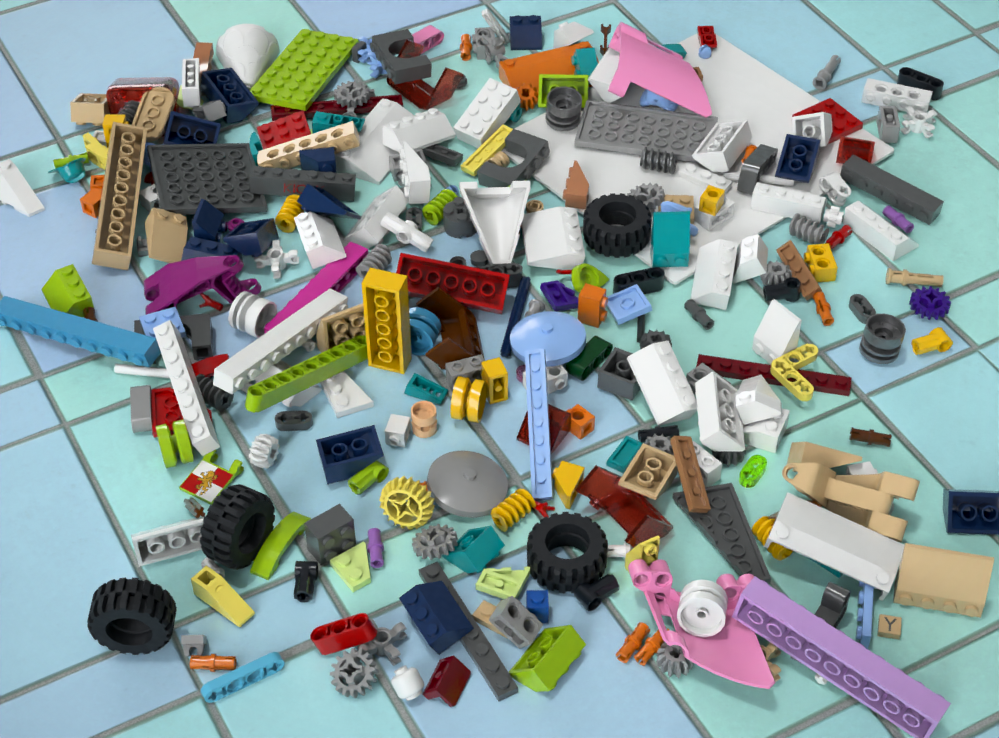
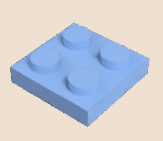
(628, 304)
(155, 319)

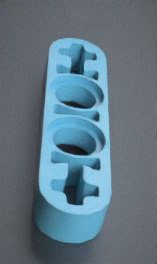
(242, 677)

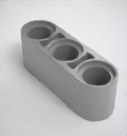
(141, 408)

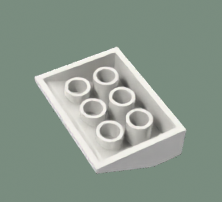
(553, 238)

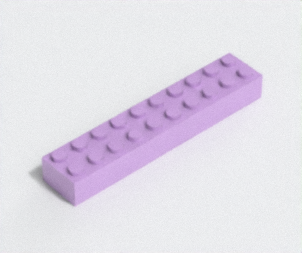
(840, 659)

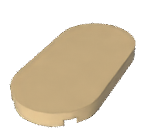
(154, 112)

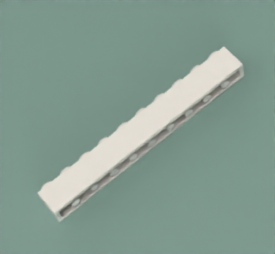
(277, 342)

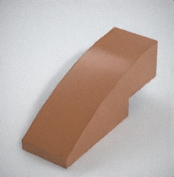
(205, 53)

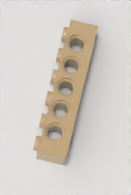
(287, 154)

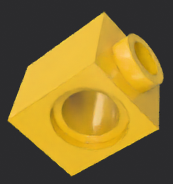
(711, 200)

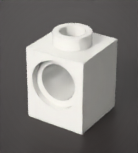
(397, 430)

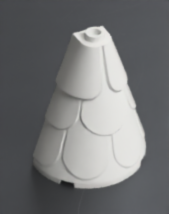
(248, 51)
(496, 216)

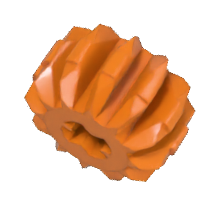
(527, 95)

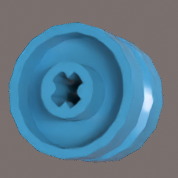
(423, 330)

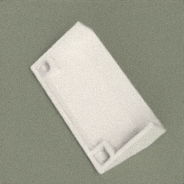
(371, 158)
(837, 543)

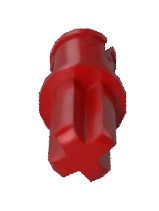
(839, 236)

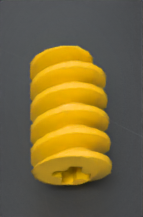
(289, 210)
(512, 509)
(761, 530)

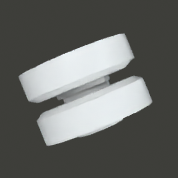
(702, 608)

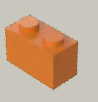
(592, 305)

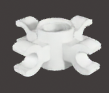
(918, 122)
(277, 259)

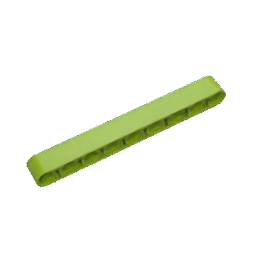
(306, 374)

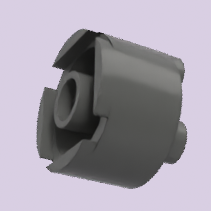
(457, 219)

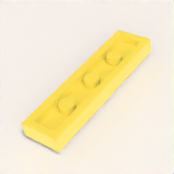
(488, 149)

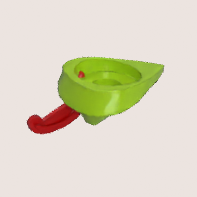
(584, 274)

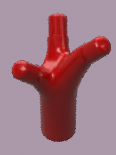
(210, 302)
(543, 507)

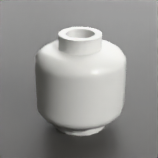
(407, 683)

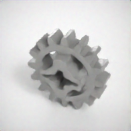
(351, 94)
(649, 194)
(435, 541)
(361, 675)

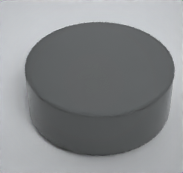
(478, 258)

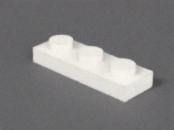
(704, 177)

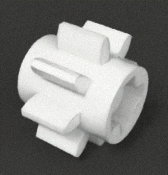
(833, 216)

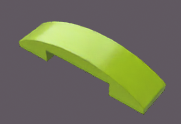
(277, 543)

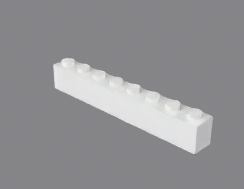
(186, 388)

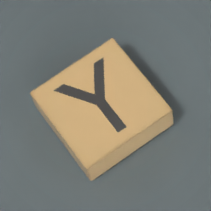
(889, 626)

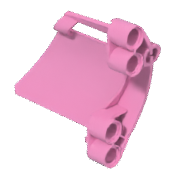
(656, 71)
(731, 652)

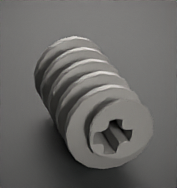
(807, 231)
(378, 258)

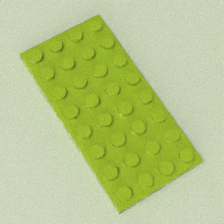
(303, 69)

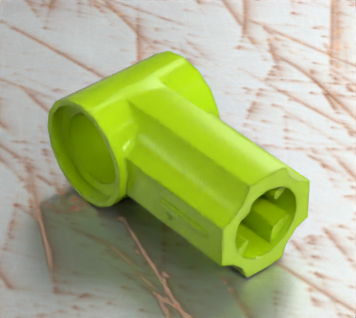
(365, 478)

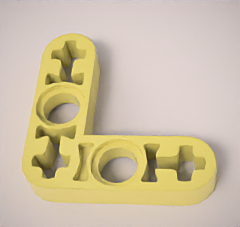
(783, 368)

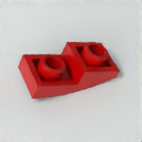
(706, 36)
(208, 365)

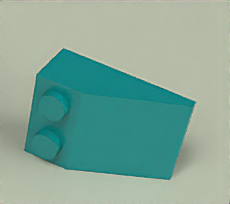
(670, 239)

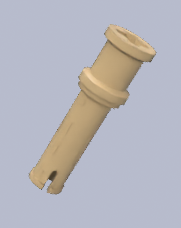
(905, 277)

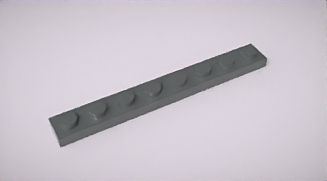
(475, 642)

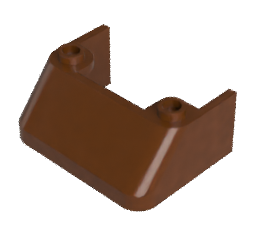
(458, 328)

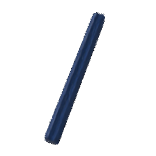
(515, 314)

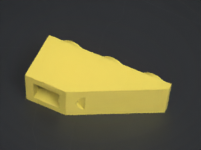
(646, 551)
(221, 596)

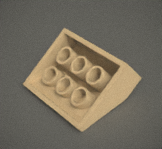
(340, 327)
(943, 580)

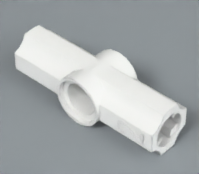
(406, 231)

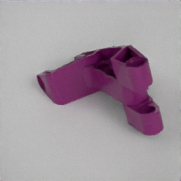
(194, 276)

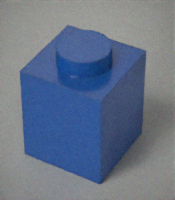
(538, 604)

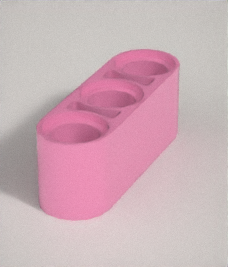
(428, 37)

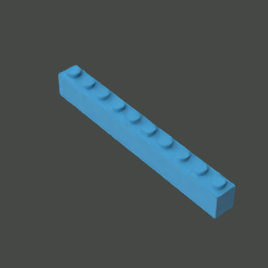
(79, 331)

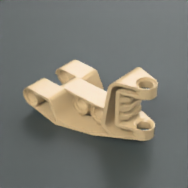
(856, 497)

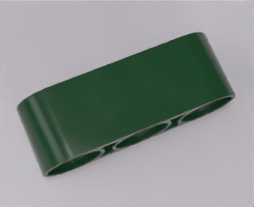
(590, 358)

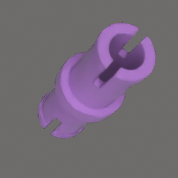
(898, 219)
(375, 548)

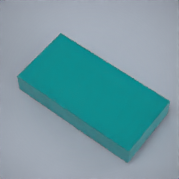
(624, 454)

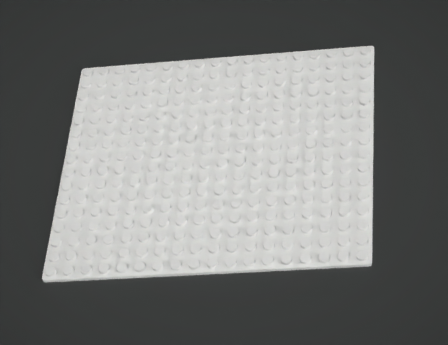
(736, 91)

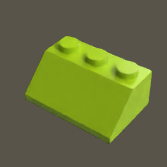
(550, 81)
(67, 292)
(548, 658)

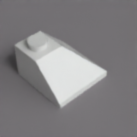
(570, 33)

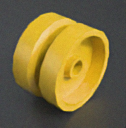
(468, 399)

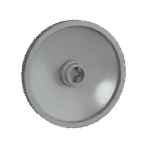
(467, 483)

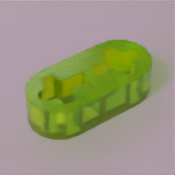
(756, 472)

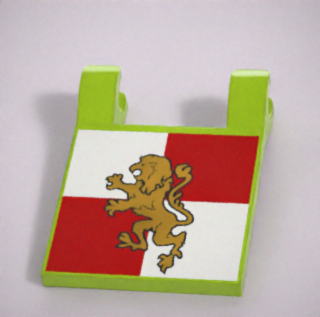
(210, 479)

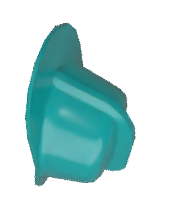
(72, 171)

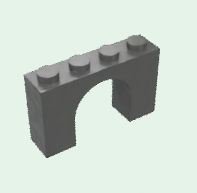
(397, 68)
(529, 147)
(198, 330)

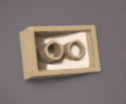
(89, 109)
(166, 235)
(812, 453)
(650, 472)

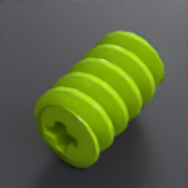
(434, 209)

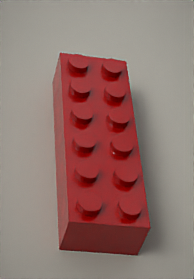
(468, 285)

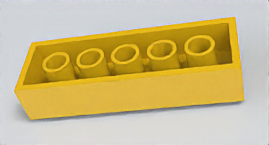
(387, 320)

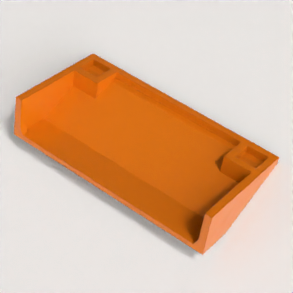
(528, 67)

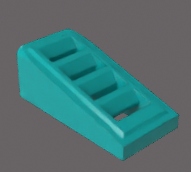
(415, 386)

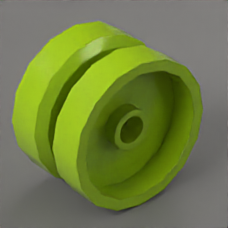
(176, 443)

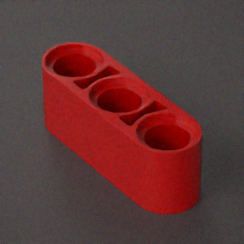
(343, 634)

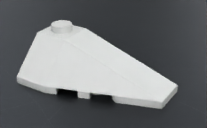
(17, 191)
(757, 400)

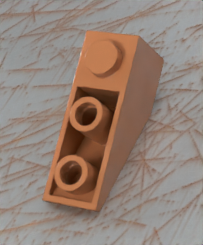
(577, 188)

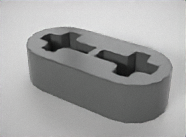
(415, 212)
(861, 311)
(293, 420)

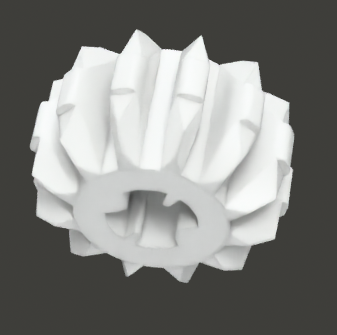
(264, 451)

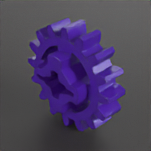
(930, 303)

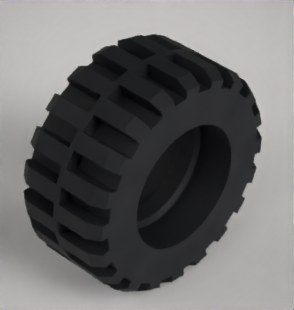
(617, 240)
(237, 526)
(566, 531)
(132, 616)

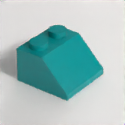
(475, 549)

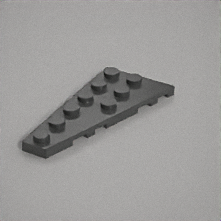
(728, 530)

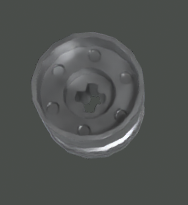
(563, 108)
(882, 338)

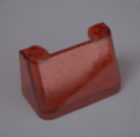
(130, 89)

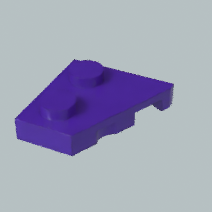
(559, 296)

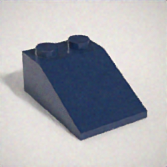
(798, 158)
(321, 202)
(348, 453)

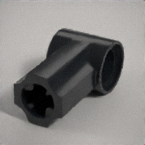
(788, 290)
(305, 575)
(592, 594)

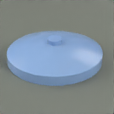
(554, 331)

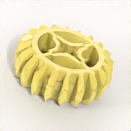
(403, 512)

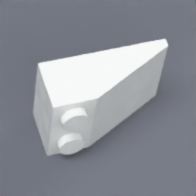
(776, 333)
(767, 432)

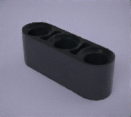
(920, 80)
(648, 280)

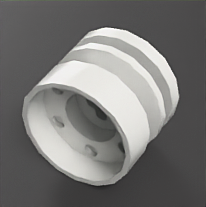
(251, 313)

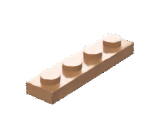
(792, 257)
(690, 474)

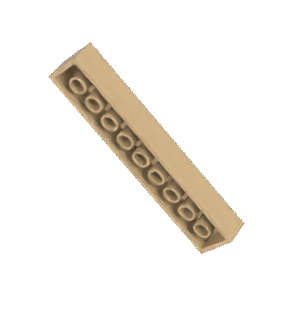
(119, 196)

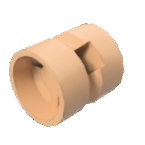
(424, 419)

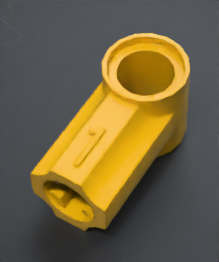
(935, 340)

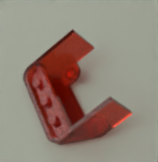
(419, 91)
(625, 506)

